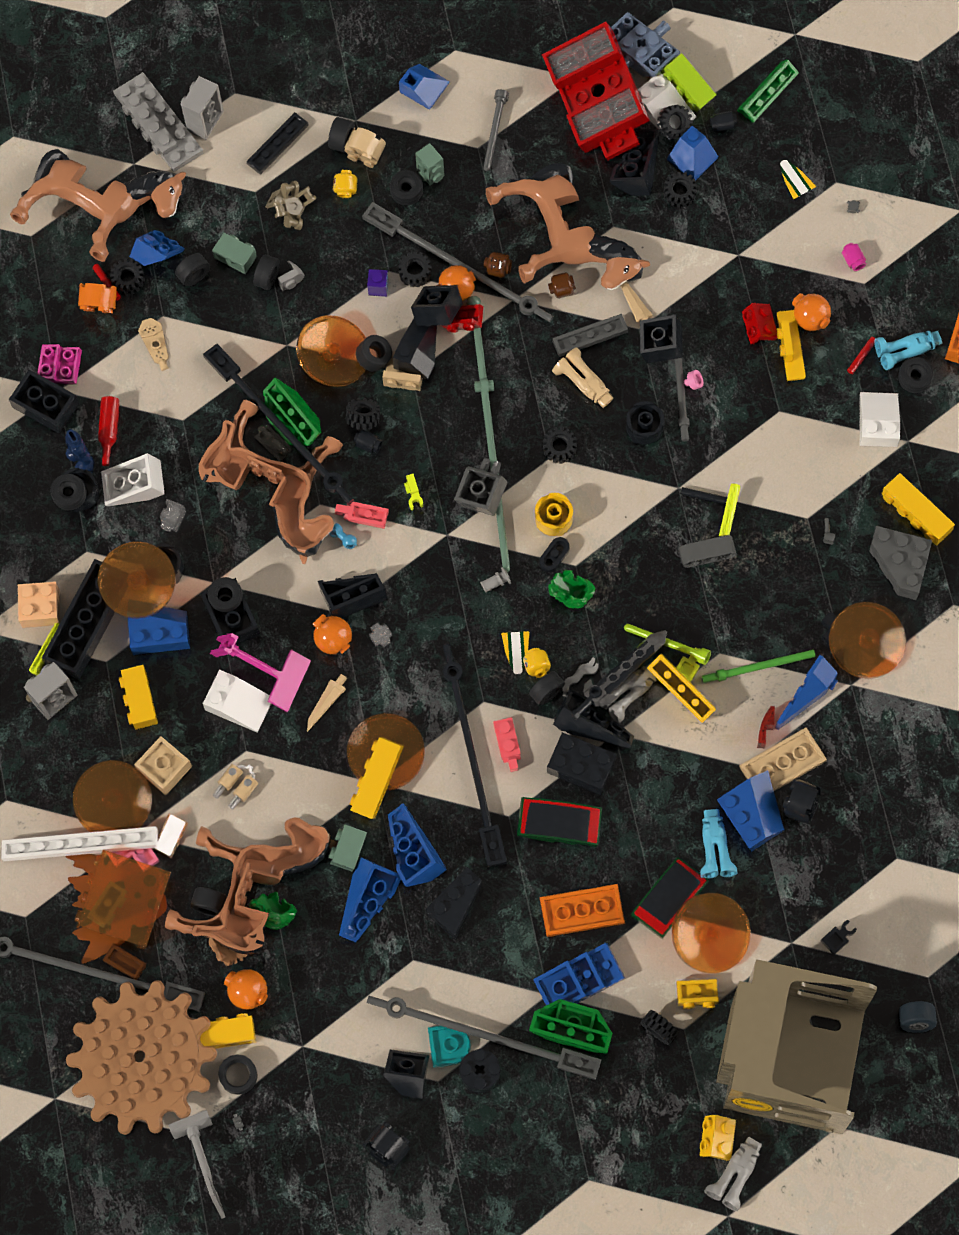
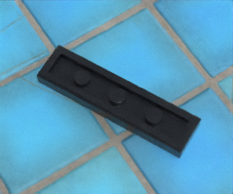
(277, 143)

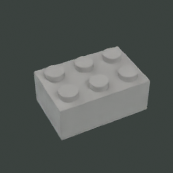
(202, 107)
(50, 690)

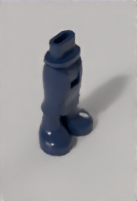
(78, 452)

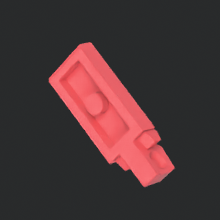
(363, 514)
(507, 742)

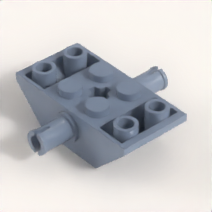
(642, 47)

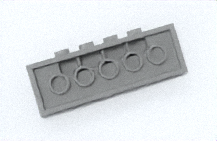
(157, 122)

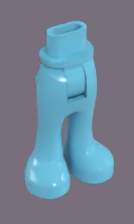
(915, 344)
(715, 834)

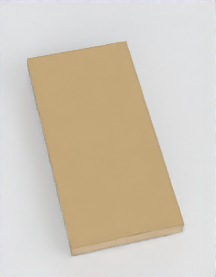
(786, 759)

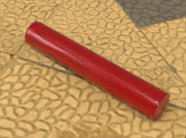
(105, 280)
(860, 357)

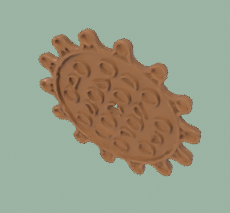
(170, 1064)

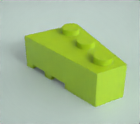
(688, 83)

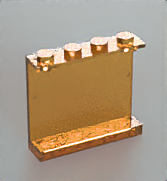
(122, 898)

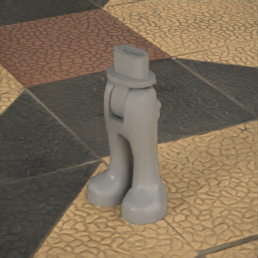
(638, 683)
(741, 1163)

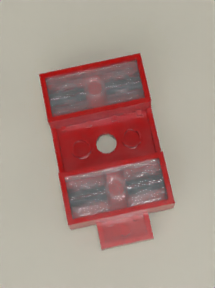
(605, 119)

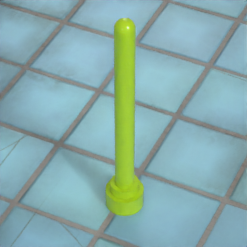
(701, 655)

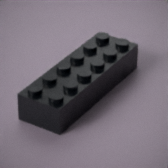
(80, 627)

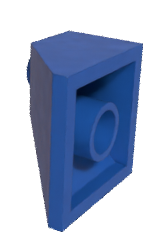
(692, 153)

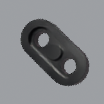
(553, 555)

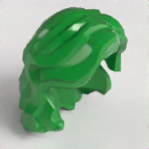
(571, 590)
(279, 914)

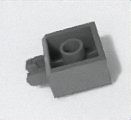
(477, 480)

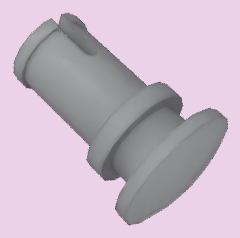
(496, 580)

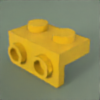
(697, 993)
(717, 1137)

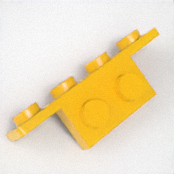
(790, 345)

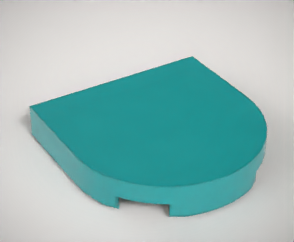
(447, 1046)

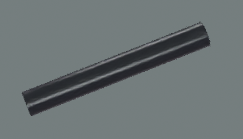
(703, 495)

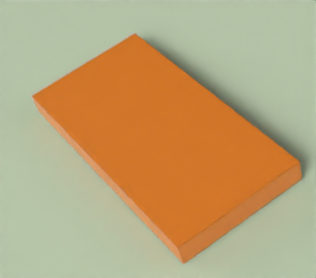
(582, 910)

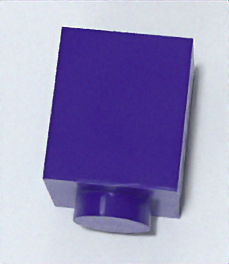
(377, 283)

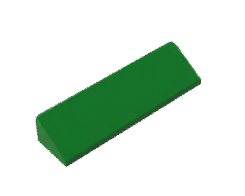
(768, 90)

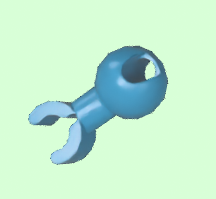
(349, 541)

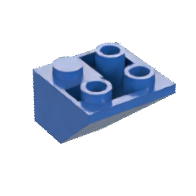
(422, 85)
(154, 248)

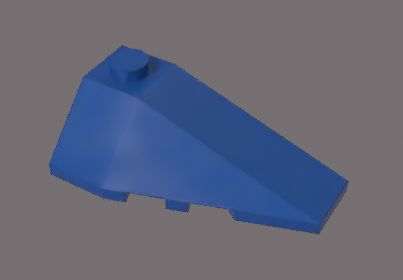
(816, 684)
(414, 853)
(367, 893)

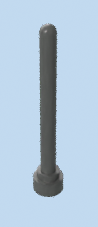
(501, 97)

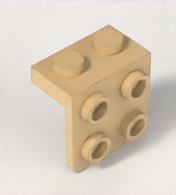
(399, 379)

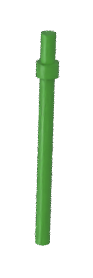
(722, 674)

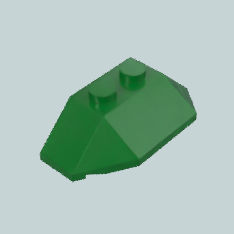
(292, 411)
(572, 1026)

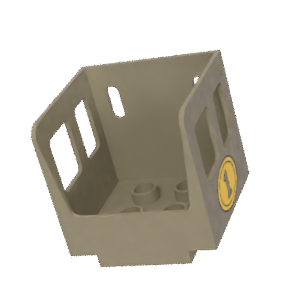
(779, 1058)

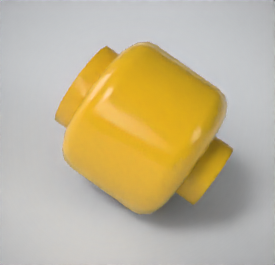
(345, 184)
(536, 662)

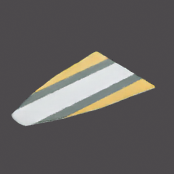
(795, 179)
(515, 648)

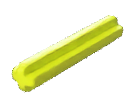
(729, 510)
(38, 663)

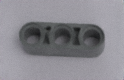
(707, 551)

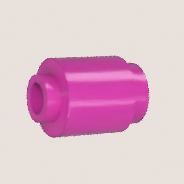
(854, 256)

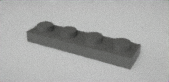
(590, 335)

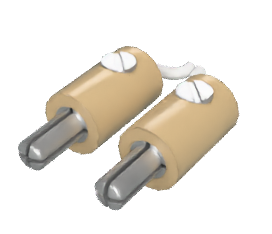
(243, 790)

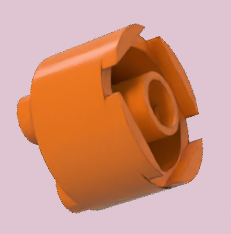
(97, 297)

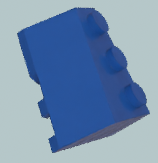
(160, 632)
(753, 810)

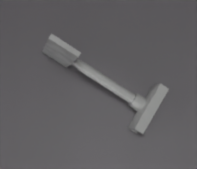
(191, 1126)

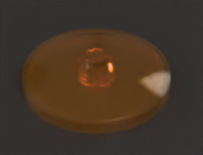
(329, 350)
(136, 580)
(867, 640)
(392, 728)
(112, 797)
(711, 933)

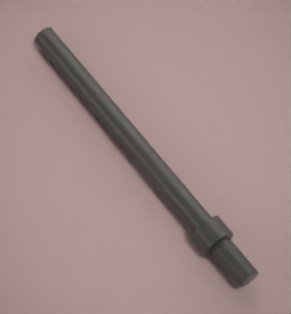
(683, 421)

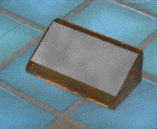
(170, 835)

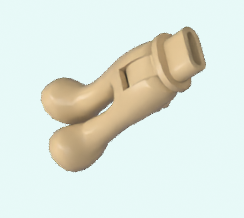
(590, 386)

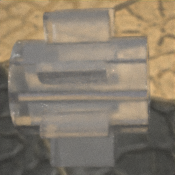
(380, 635)

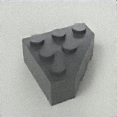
(901, 559)

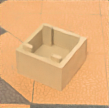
(163, 765)

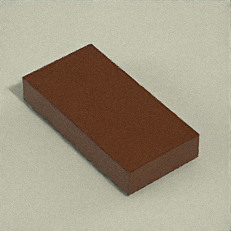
(124, 962)

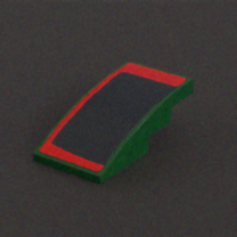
(559, 821)
(667, 895)

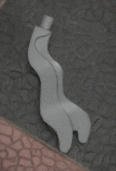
(584, 669)

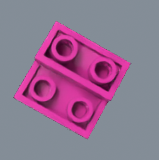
(59, 363)

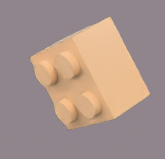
(38, 604)

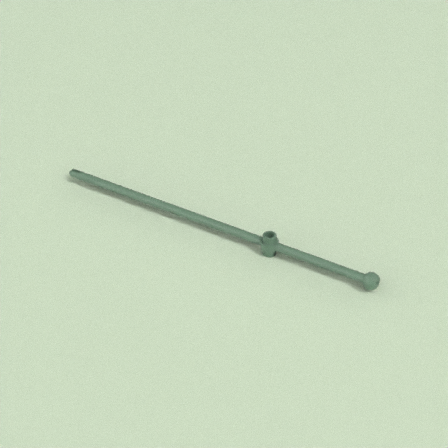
(484, 386)

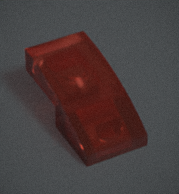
(767, 724)

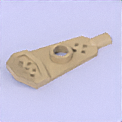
(154, 336)

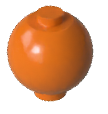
(461, 277)
(811, 311)
(332, 634)
(246, 988)

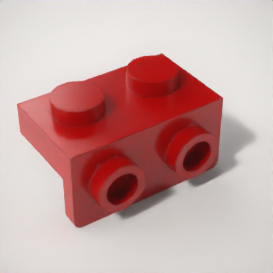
(467, 319)
(759, 322)

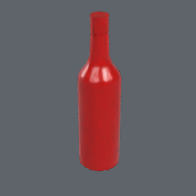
(108, 426)

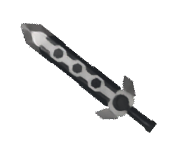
(600, 693)

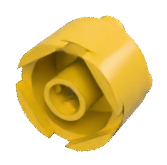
(544, 511)

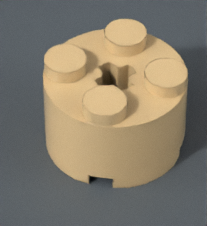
(364, 147)

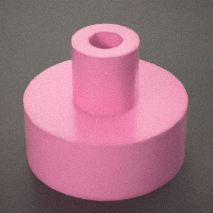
(694, 380)

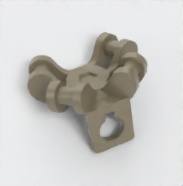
(290, 206)

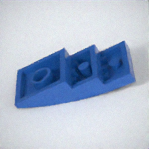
(580, 977)

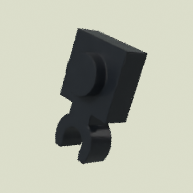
(836, 938)

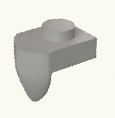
(291, 278)

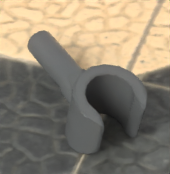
(828, 537)

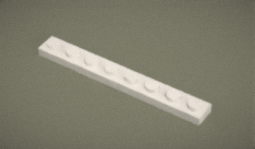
(79, 843)

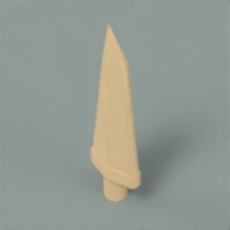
(637, 307)
(329, 696)

